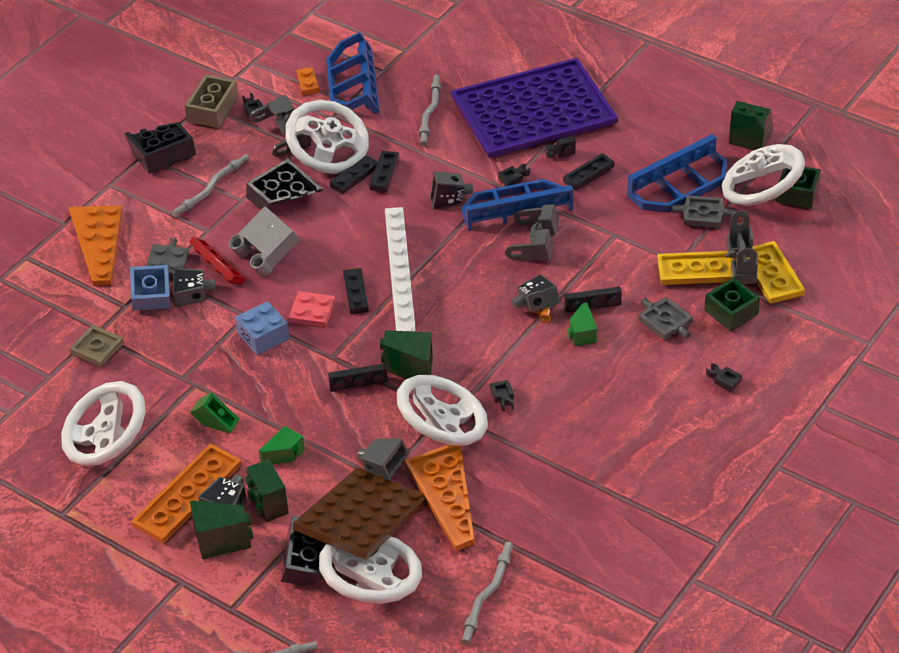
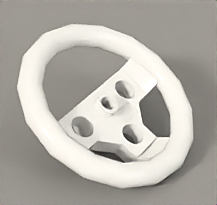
(328, 132)
(758, 164)
(441, 418)
(105, 426)
(369, 575)

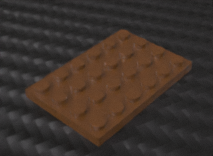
(360, 513)

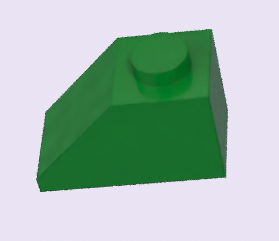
(582, 327)
(214, 413)
(283, 447)

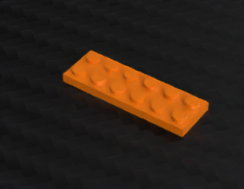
(172, 505)

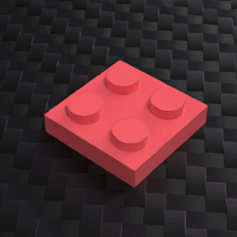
(311, 309)

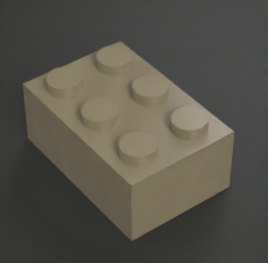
(211, 101)

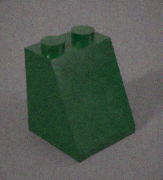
(750, 126)
(407, 353)
(220, 528)

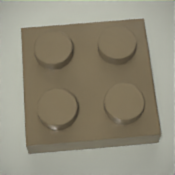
(96, 346)

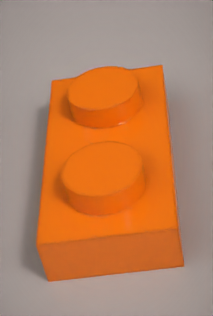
(307, 81)

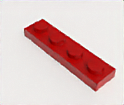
(219, 262)

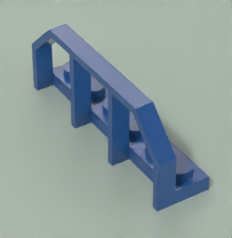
(367, 74)
(670, 164)
(504, 207)

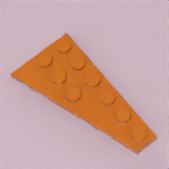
(98, 237)
(443, 483)

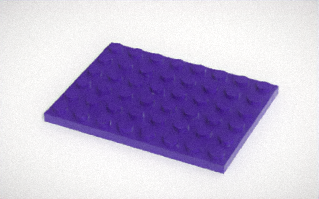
(533, 107)

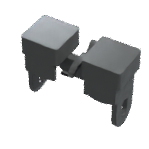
(282, 109)
(541, 245)
(739, 246)

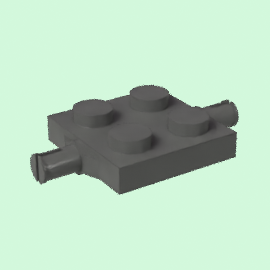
(703, 211)
(168, 255)
(665, 318)

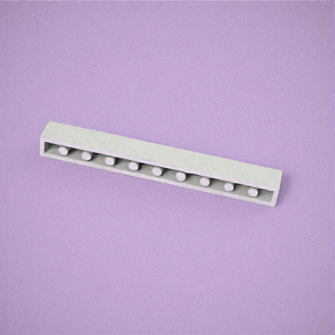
(399, 270)

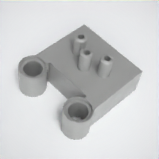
(266, 235)

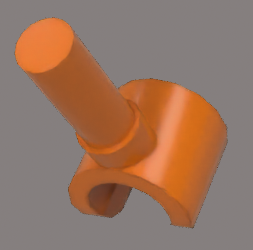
(544, 314)

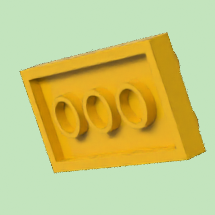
(694, 267)
(775, 274)

